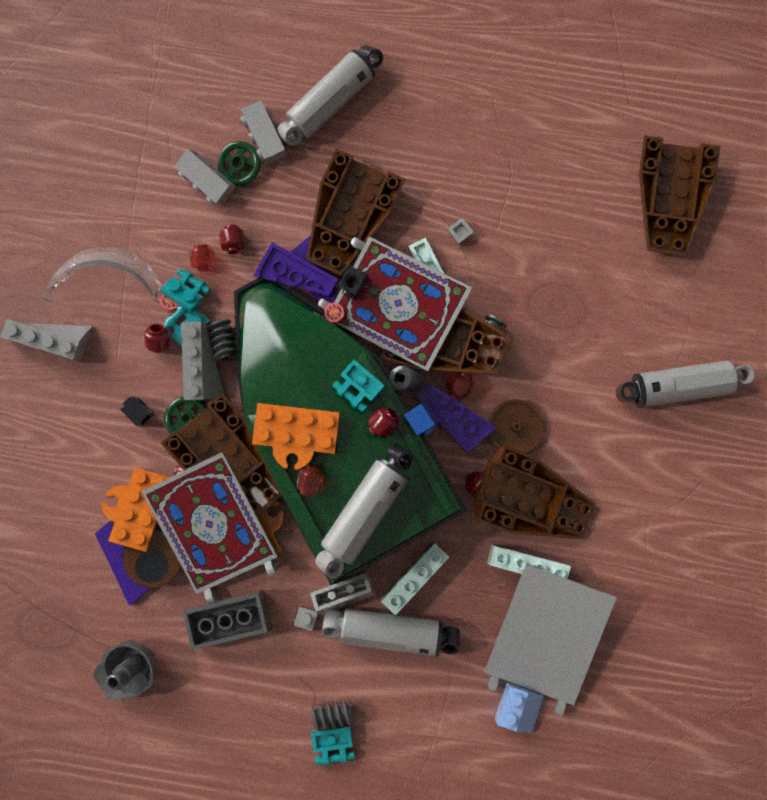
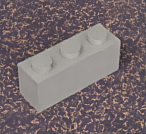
(263, 133)
(204, 177)
(342, 594)

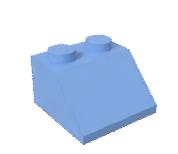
(518, 708)

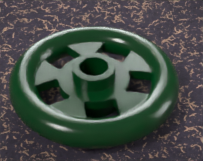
(254, 160)
(172, 410)

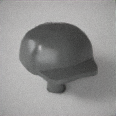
(126, 670)

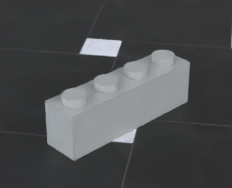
(61, 340)
(200, 369)

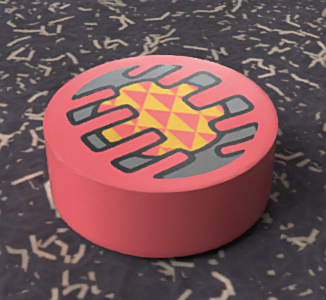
(168, 304)
(334, 312)

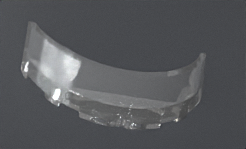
(107, 257)

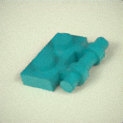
(183, 295)
(171, 321)
(362, 381)
(332, 739)

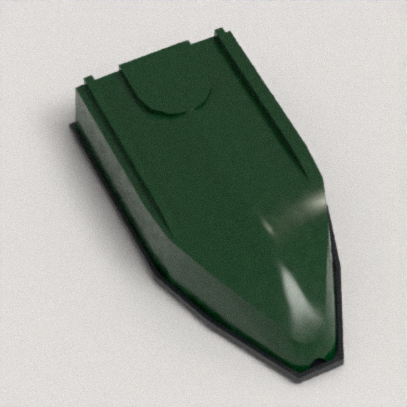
(292, 360)

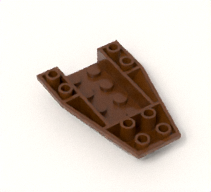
(674, 192)
(349, 204)
(468, 348)
(220, 430)
(530, 498)

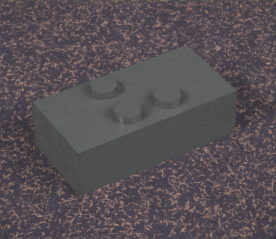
(227, 620)

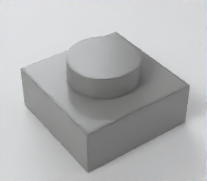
(460, 231)
(305, 618)

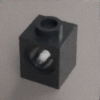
(351, 274)
(137, 411)

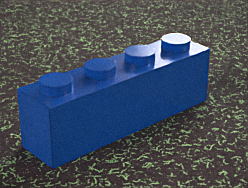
(422, 419)

